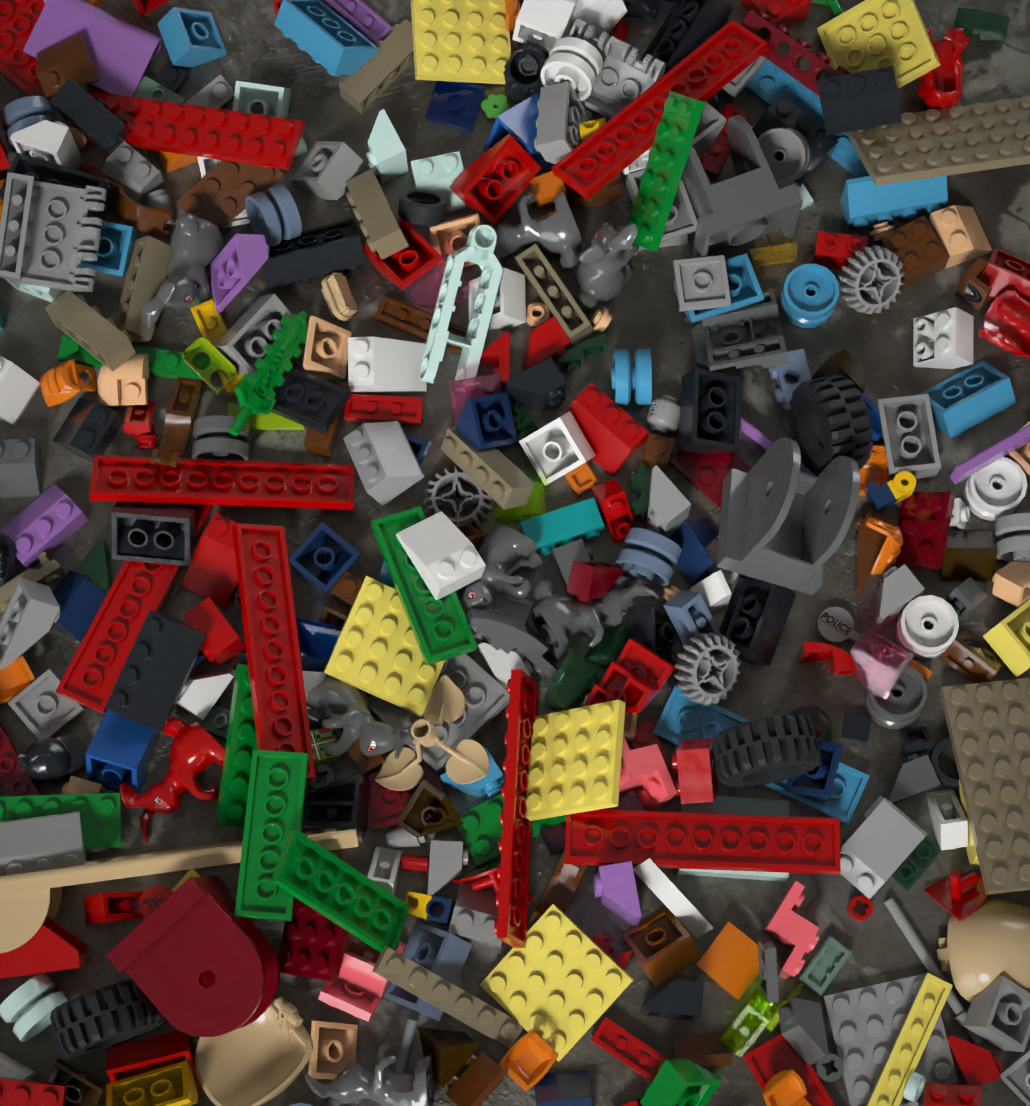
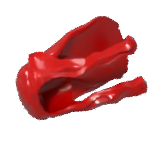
(944, 85)
(1008, 324)

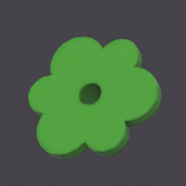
(493, 101)

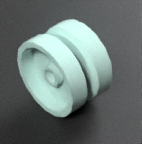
(31, 1006)

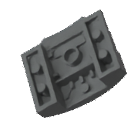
(742, 337)

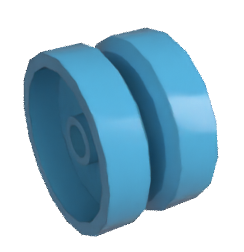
(809, 295)
(628, 377)

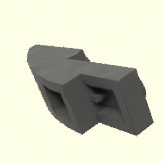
(511, 634)

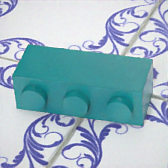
(564, 526)

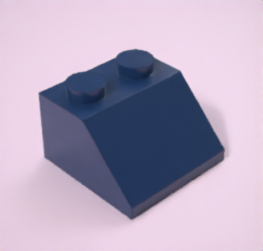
(323, 558)

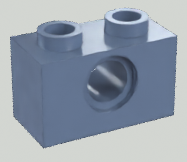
(795, 368)
(690, 615)

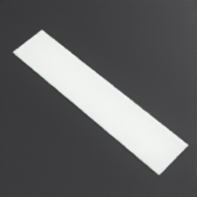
(672, 898)

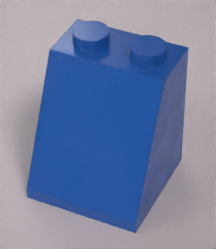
(520, 124)
(120, 752)

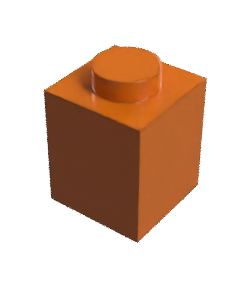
(546, 188)

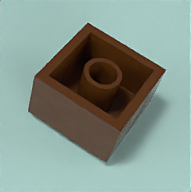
(917, 250)

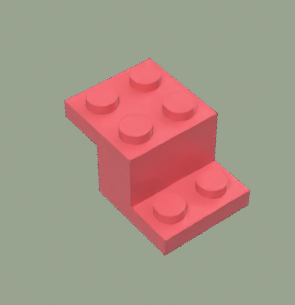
(647, 774)
(792, 931)
(357, 986)

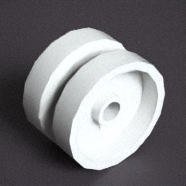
(575, 62)
(1009, 489)
(937, 616)

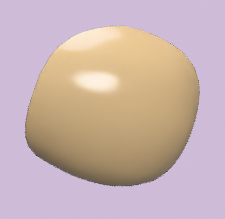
(986, 946)
(254, 1060)

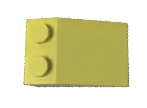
(1012, 639)

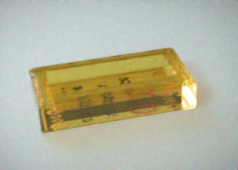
(773, 254)

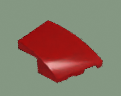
(836, 659)
(632, 678)

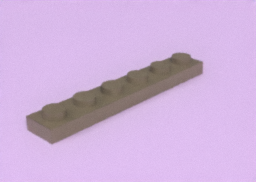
(447, 997)

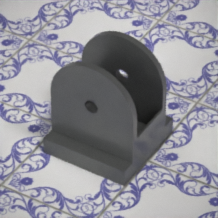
(743, 209)
(785, 521)

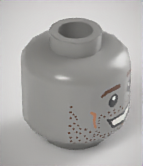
(664, 415)

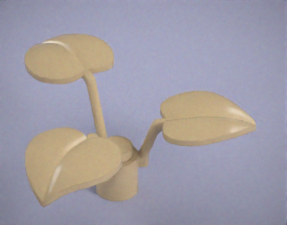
(466, 765)

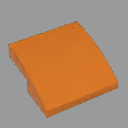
(731, 961)

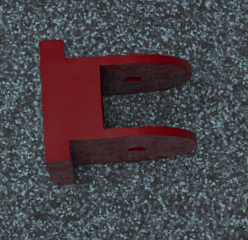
(201, 960)

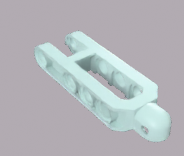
(479, 251)

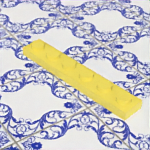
(910, 1041)

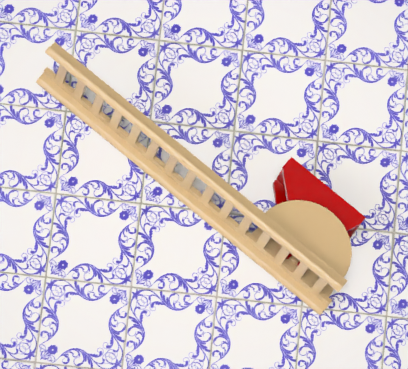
(29, 901)

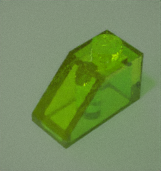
(534, 507)
(748, 1023)

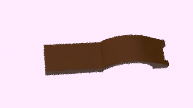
(130, 212)
(178, 422)
(560, 889)

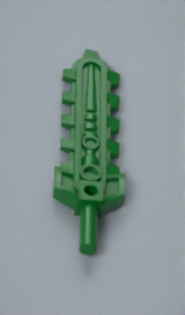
(256, 390)

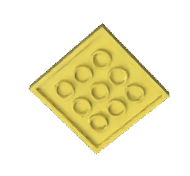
(880, 36)
(460, 40)
(381, 651)
(575, 760)
(557, 981)

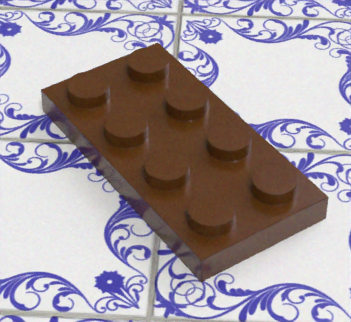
(223, 191)

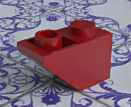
(543, 342)
(614, 509)

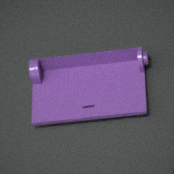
(115, 46)

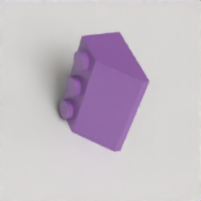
(236, 266)
(44, 525)
(618, 891)

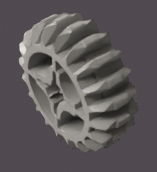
(865, 275)
(448, 500)
(699, 666)

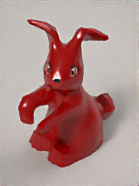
(189, 757)

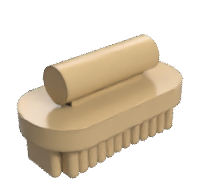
(338, 296)

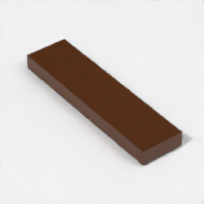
(413, 320)

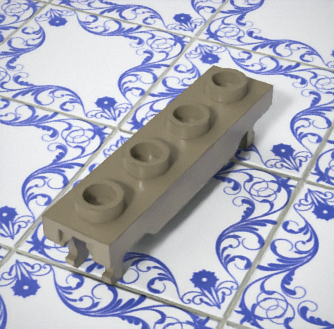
(48, 575)

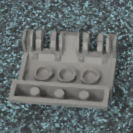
(622, 73)
(49, 233)

